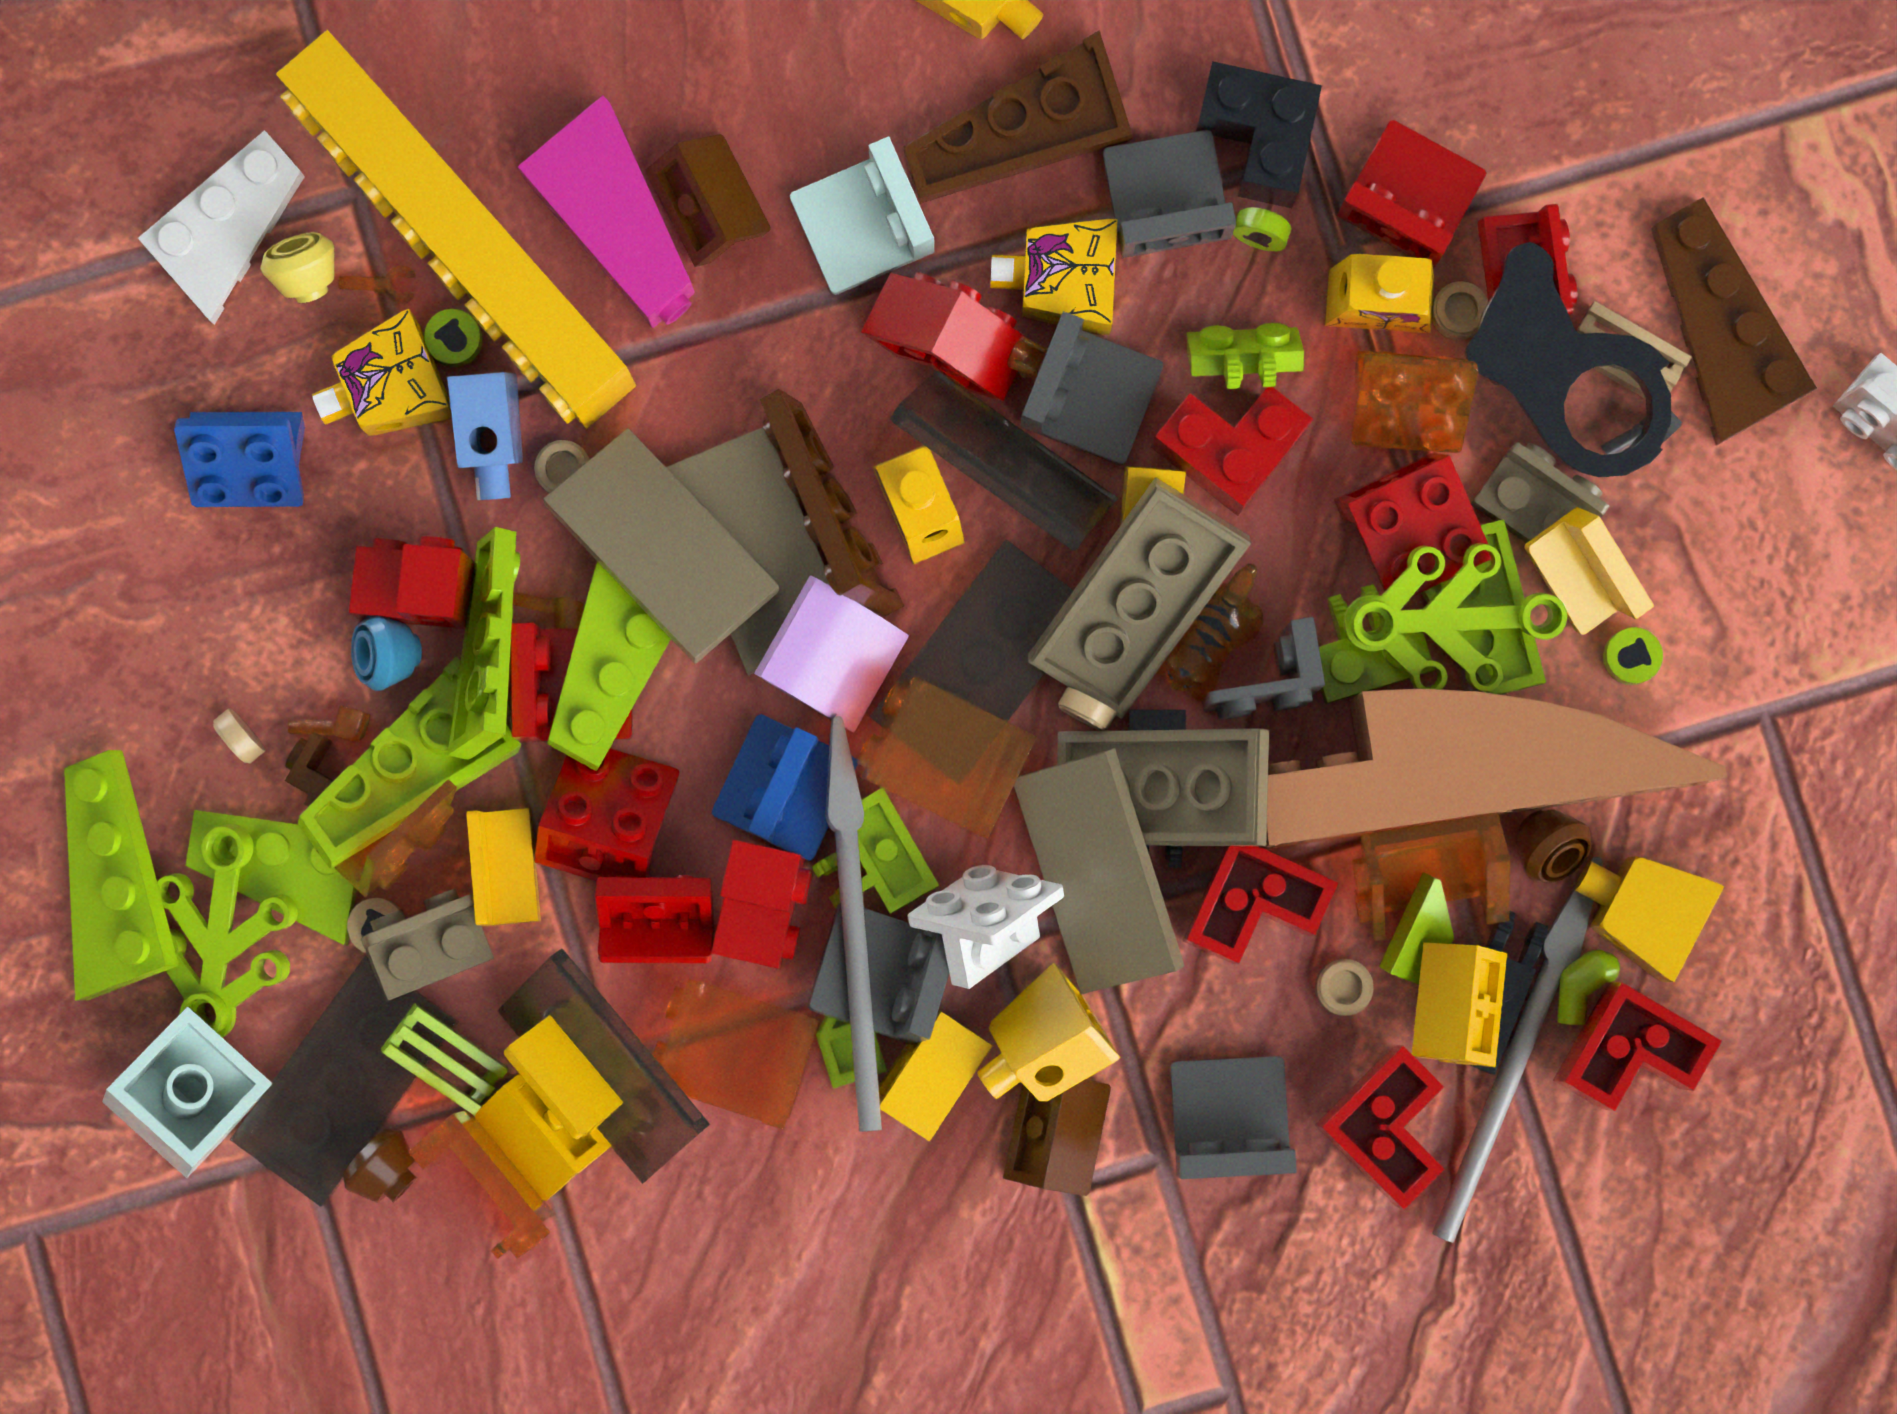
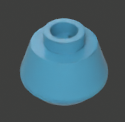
(384, 652)

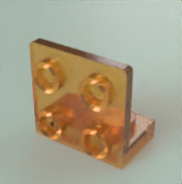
(385, 859)

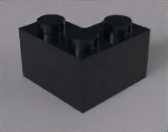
(1269, 115)

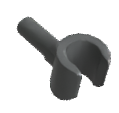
(1628, 437)

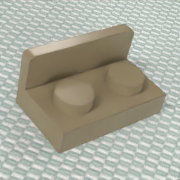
(1534, 493)
(425, 946)

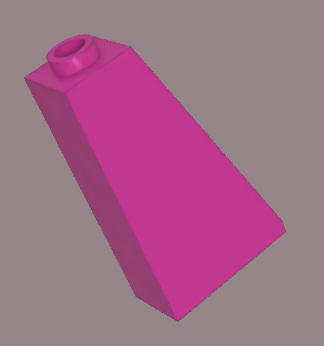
(605, 204)

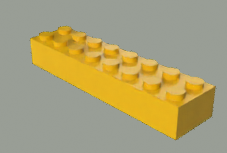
(448, 221)

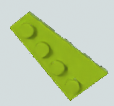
(606, 671)

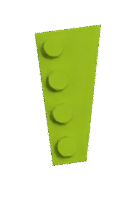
(485, 656)
(397, 774)
(114, 892)

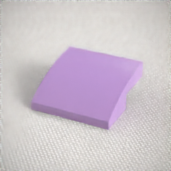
(831, 653)

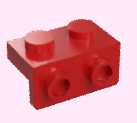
(1543, 228)
(655, 919)

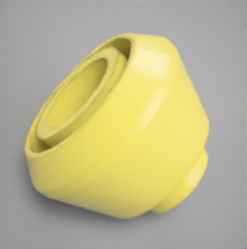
(300, 266)

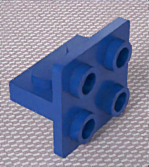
(242, 458)
(778, 787)

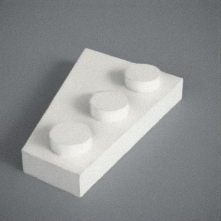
(221, 223)

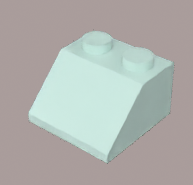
(186, 1092)

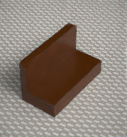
(707, 197)
(1058, 1139)

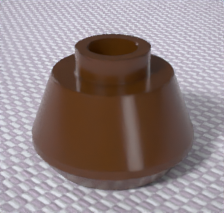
(1552, 845)
(381, 1168)

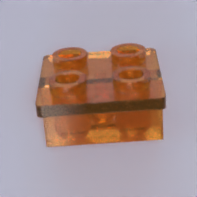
(1412, 401)

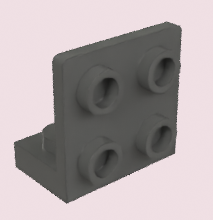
(1167, 194)
(1091, 392)
(1295, 656)
(904, 971)
(1231, 1118)

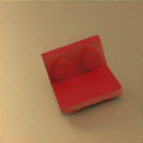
(1412, 193)
(1414, 509)
(537, 678)
(605, 817)

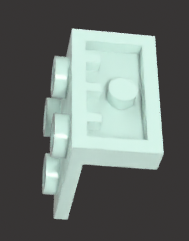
(863, 220)

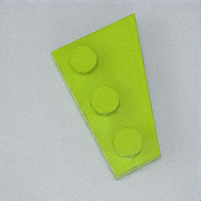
(1510, 647)
(284, 865)

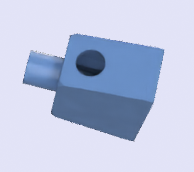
(485, 403)

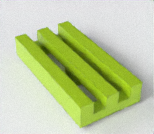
(482, 1086)

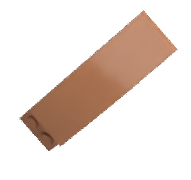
(1465, 756)

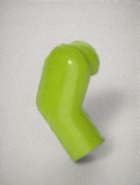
(1580, 980)

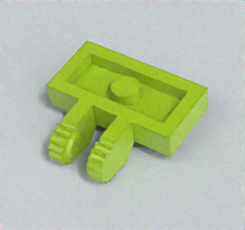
(1245, 351)
(1354, 670)
(887, 856)

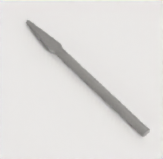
(845, 816)
(1559, 950)

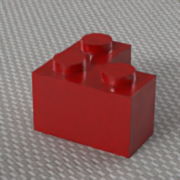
(946, 331)
(1229, 459)
(412, 582)
(1255, 884)
(760, 903)
(1628, 1034)
(1371, 1124)

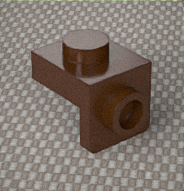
(303, 765)

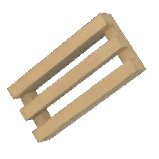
(1625, 327)

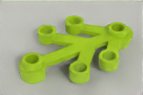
(1443, 618)
(216, 940)

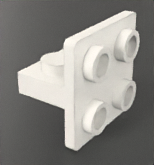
(985, 919)

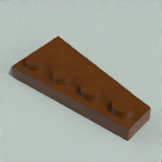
(1038, 121)
(1733, 337)
(827, 504)

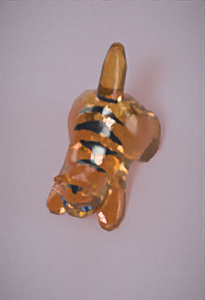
(1220, 628)

